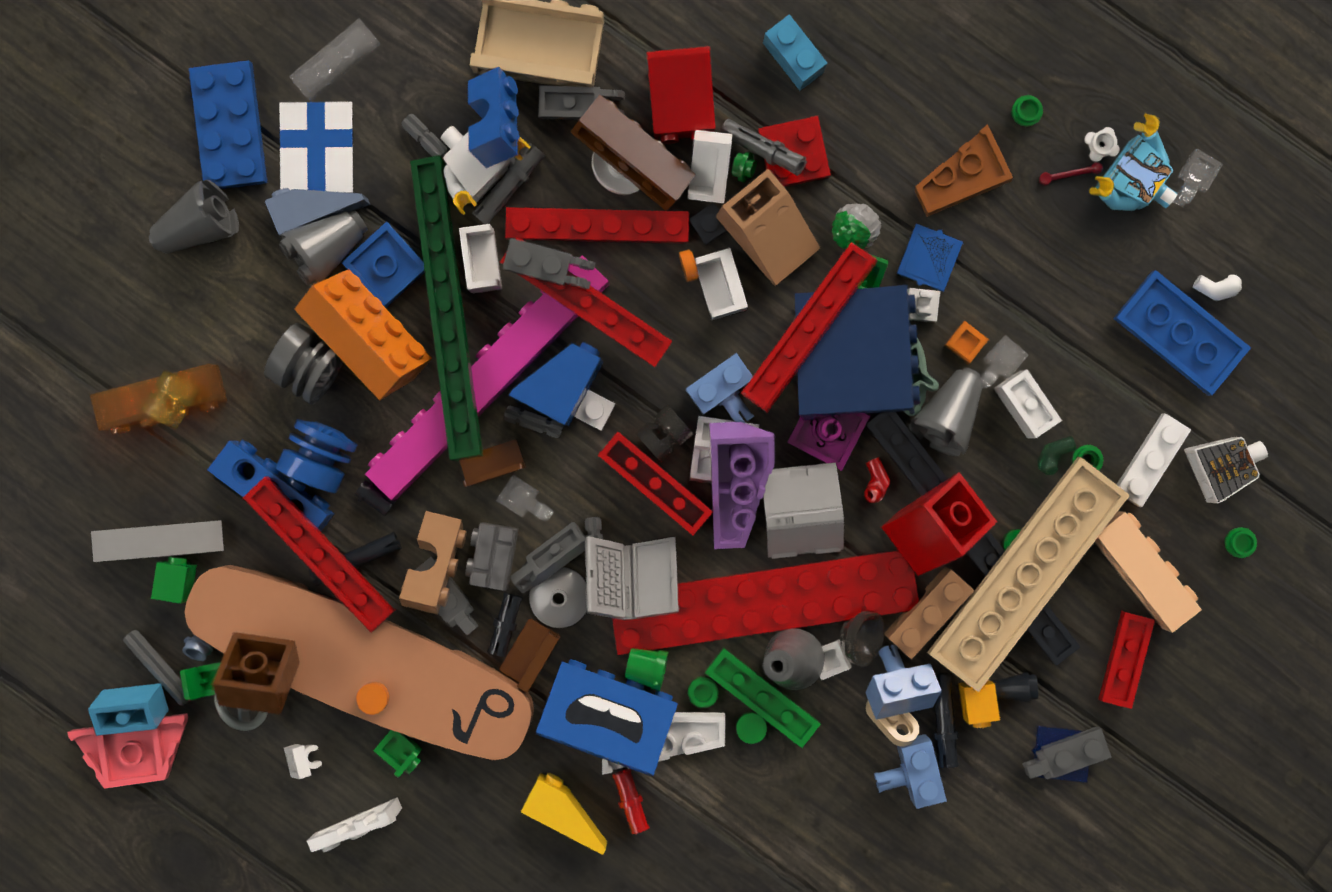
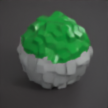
(857, 225)

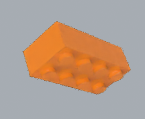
(363, 333)

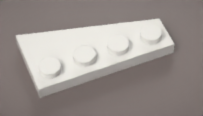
(687, 735)

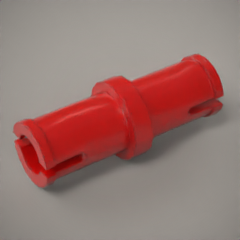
(630, 801)

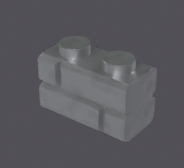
(492, 556)

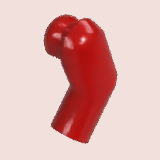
(878, 483)

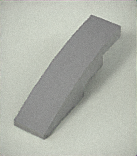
(157, 541)

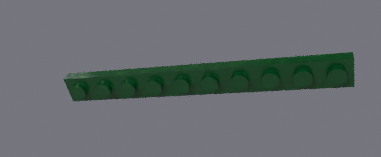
(446, 309)

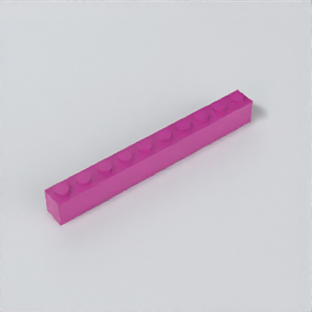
(492, 374)

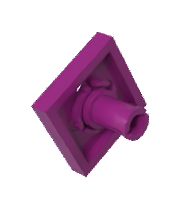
(829, 429)

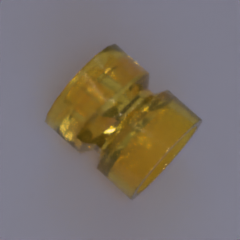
(175, 389)

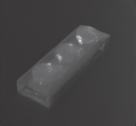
(335, 60)

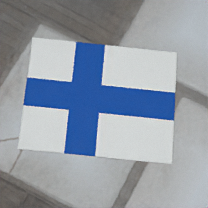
(316, 146)

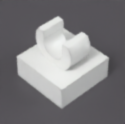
(926, 305)
(298, 760)

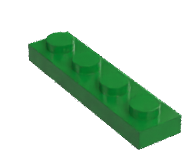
(762, 697)

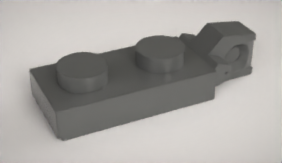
(550, 557)
(458, 605)
(1069, 754)

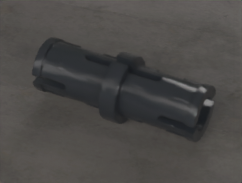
(505, 624)

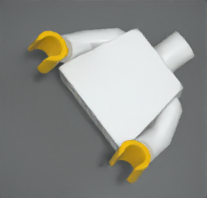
(464, 175)

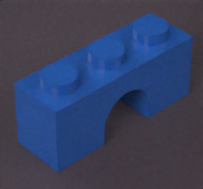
(494, 100)

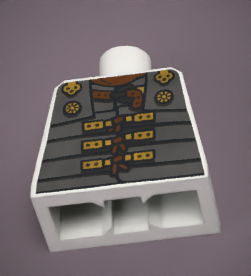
(1225, 466)

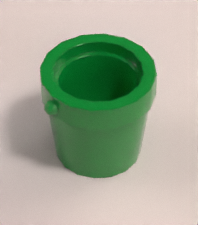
(647, 667)

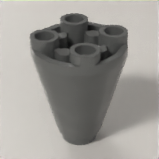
(322, 244)

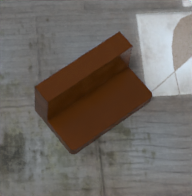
(494, 463)
(529, 653)

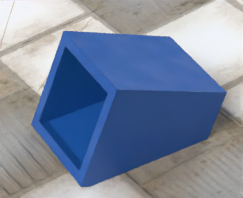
(561, 383)

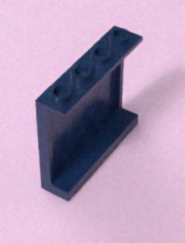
(863, 357)

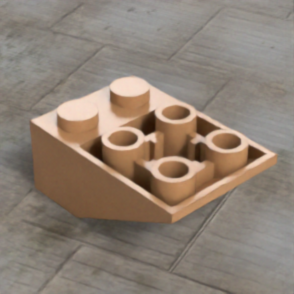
(769, 227)

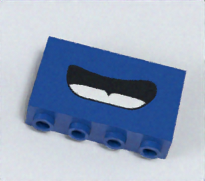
(607, 717)

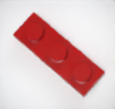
(1126, 659)

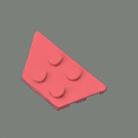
(132, 756)

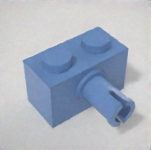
(722, 388)
(901, 688)
(916, 772)

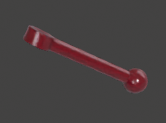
(1045, 178)

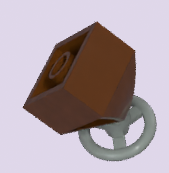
(254, 677)

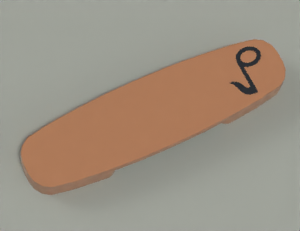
(431, 689)

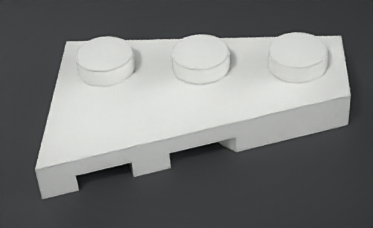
(355, 826)

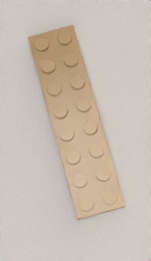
(1028, 573)

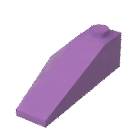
(739, 472)

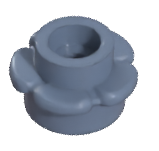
(196, 648)

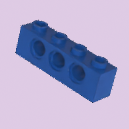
(230, 466)

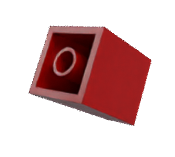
(681, 93)
(939, 525)

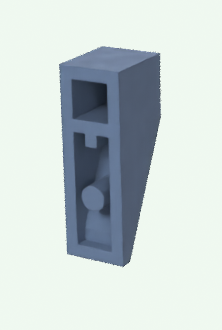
(300, 207)

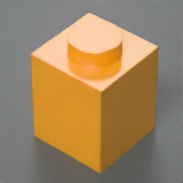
(979, 707)

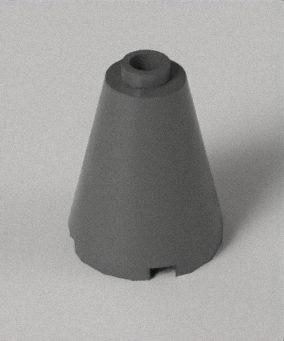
(195, 220)
(950, 414)
(794, 659)

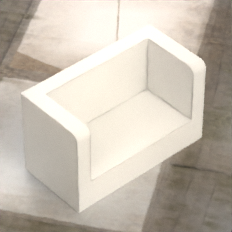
(710, 165)
(480, 258)
(721, 284)
(1027, 404)

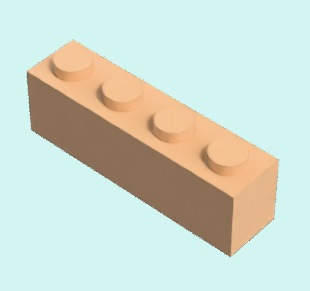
(1147, 573)

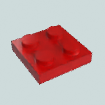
(805, 139)

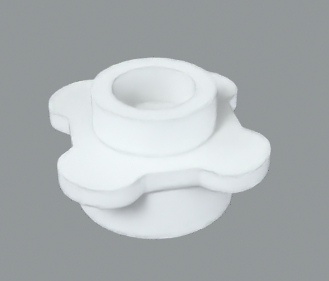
(1110, 148)

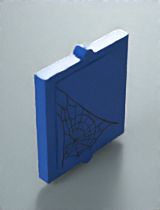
(929, 257)

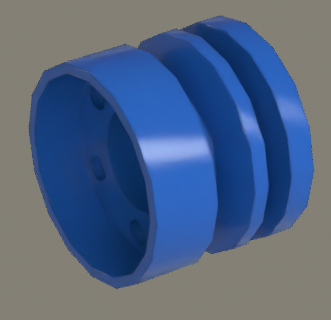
(316, 456)

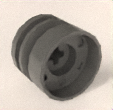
(303, 362)

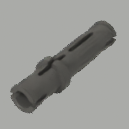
(773, 152)
(509, 184)

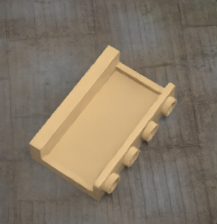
(539, 41)

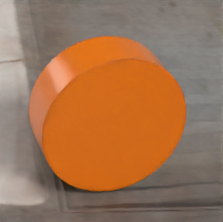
(688, 265)
(372, 698)

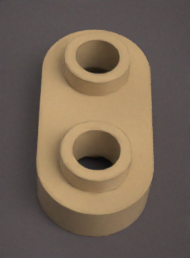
(890, 724)

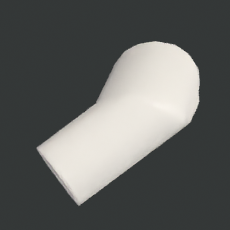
(1221, 290)

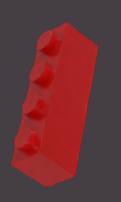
(655, 483)

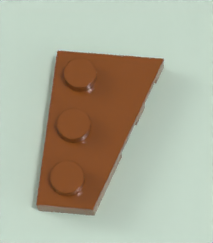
(968, 173)

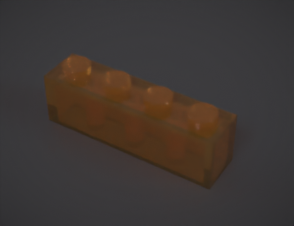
(121, 406)

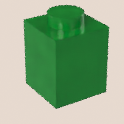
(173, 580)

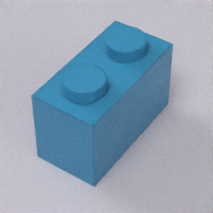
(794, 52)
(128, 709)

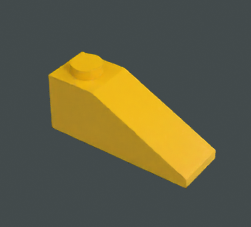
(559, 809)

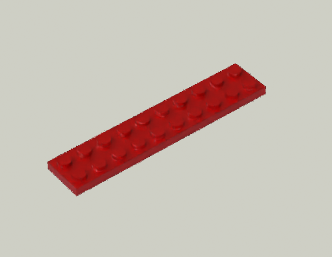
(776, 601)

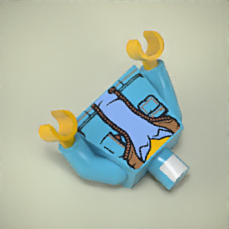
(1138, 172)

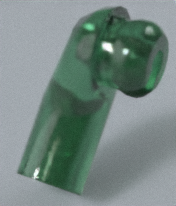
(1051, 452)

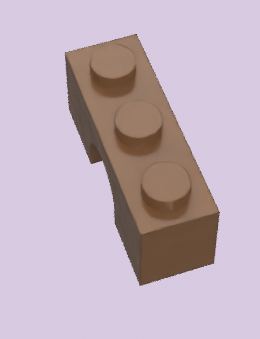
(428, 588)
(937, 605)

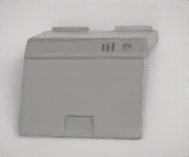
(803, 511)
(631, 579)

